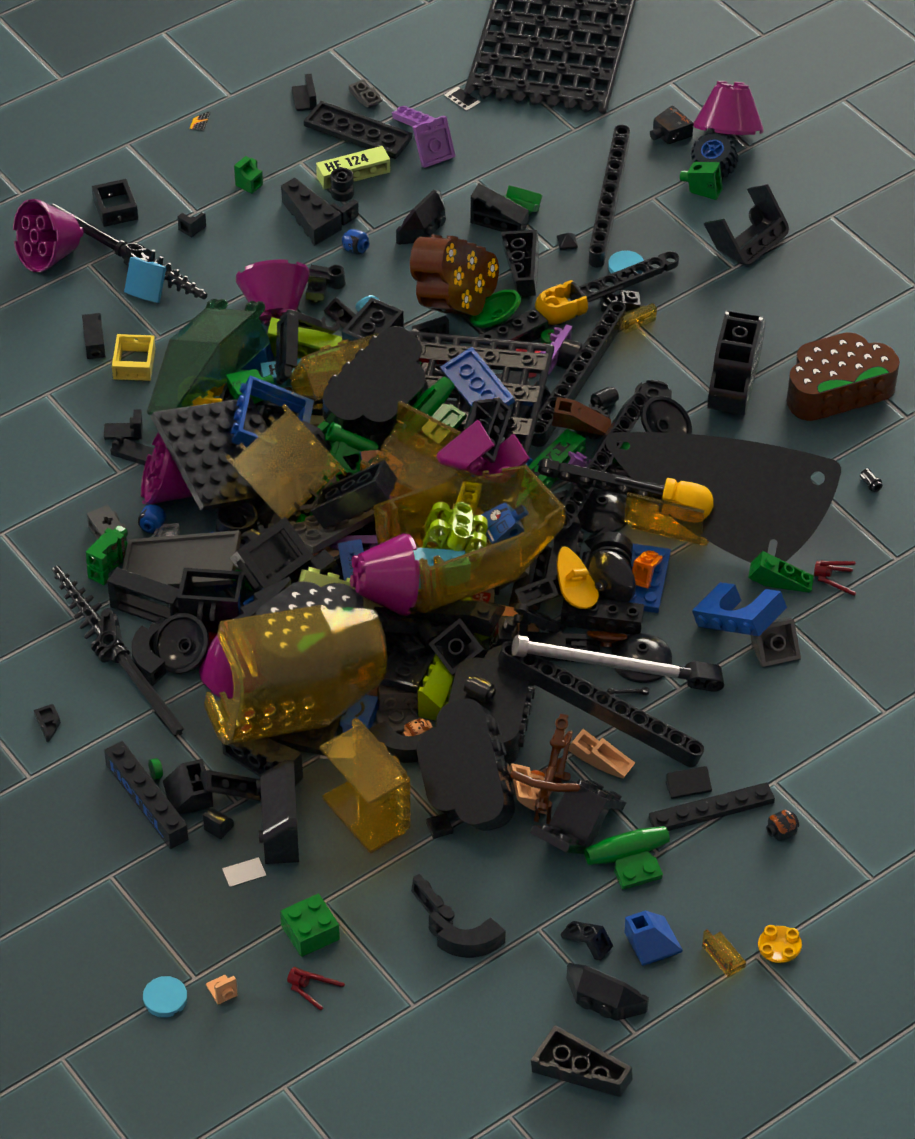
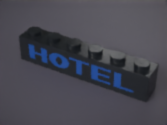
(146, 795)

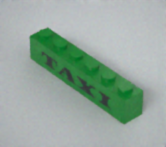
(559, 451)

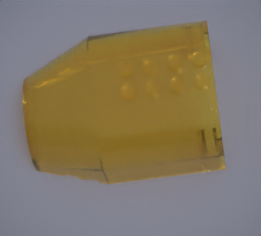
(487, 566)
(296, 670)

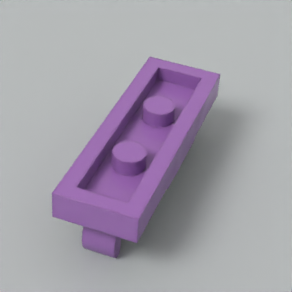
(557, 340)

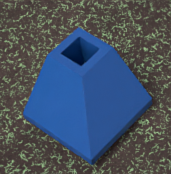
(651, 937)

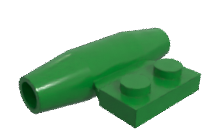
(433, 403)
(631, 853)

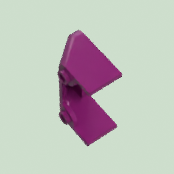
(467, 450)

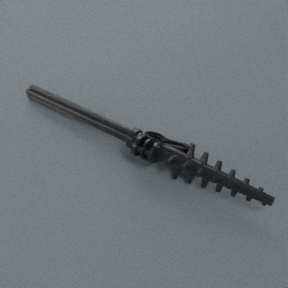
(129, 250)
(107, 630)

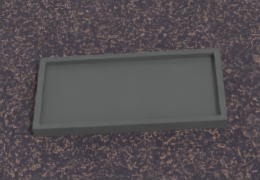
(167, 556)

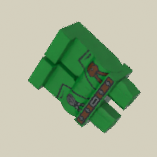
(106, 554)

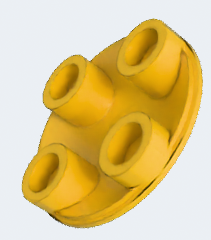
(779, 943)

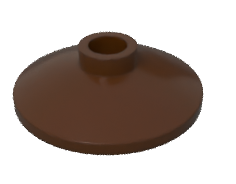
(606, 638)

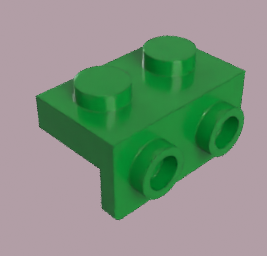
(524, 198)

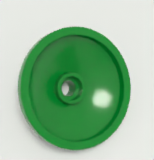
(497, 309)

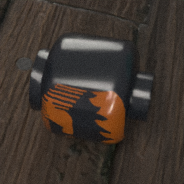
(782, 825)

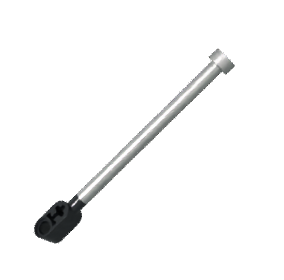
(698, 674)

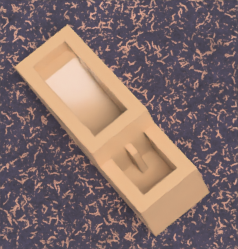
(600, 754)

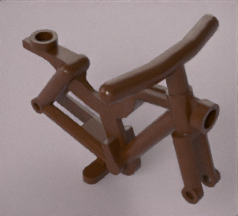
(554, 773)

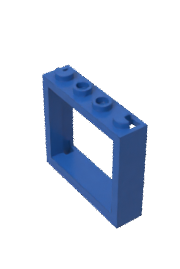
(271, 394)

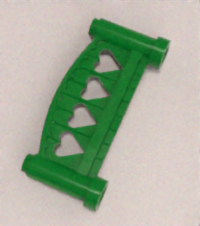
(344, 444)

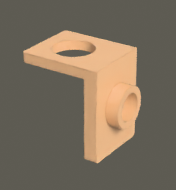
(224, 988)

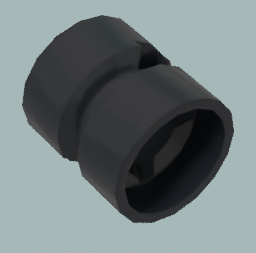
(342, 184)

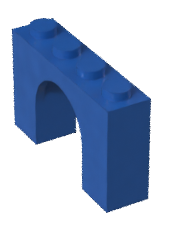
(717, 613)

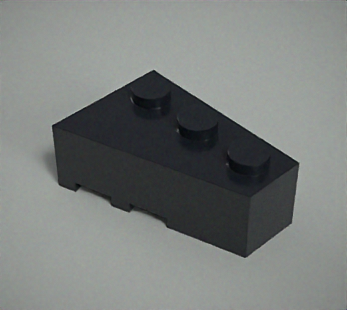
(496, 211)

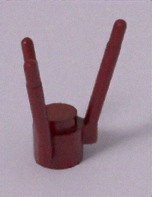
(824, 569)
(301, 978)

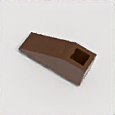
(578, 417)

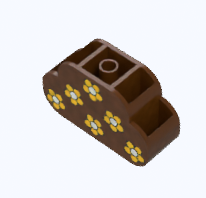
(453, 274)

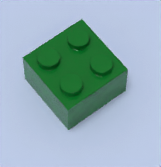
(310, 925)

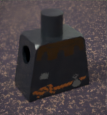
(671, 126)

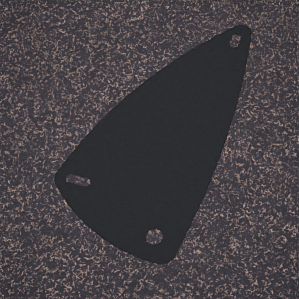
(755, 486)

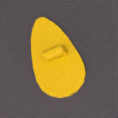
(575, 580)

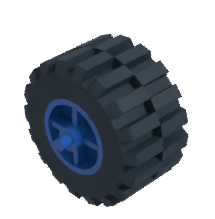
(716, 149)

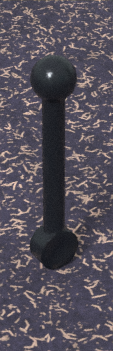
(645, 691)

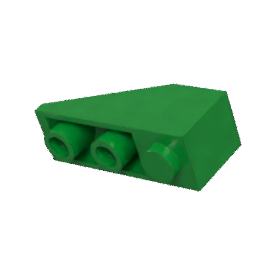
(779, 574)

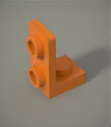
(644, 568)

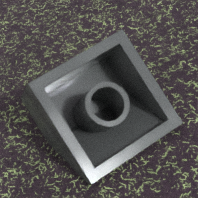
(777, 643)

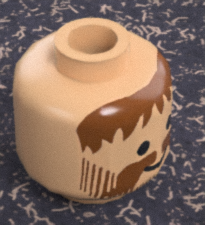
(416, 727)

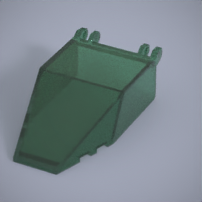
(206, 351)

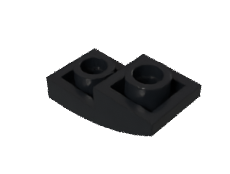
(629, 298)

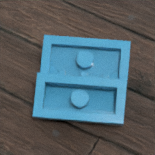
(145, 279)

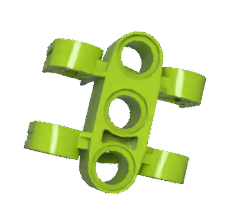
(455, 528)

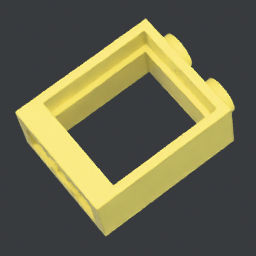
(133, 370)

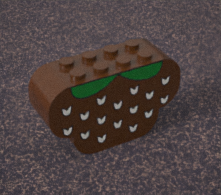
(840, 376)

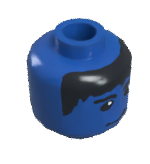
(355, 241)
(151, 518)

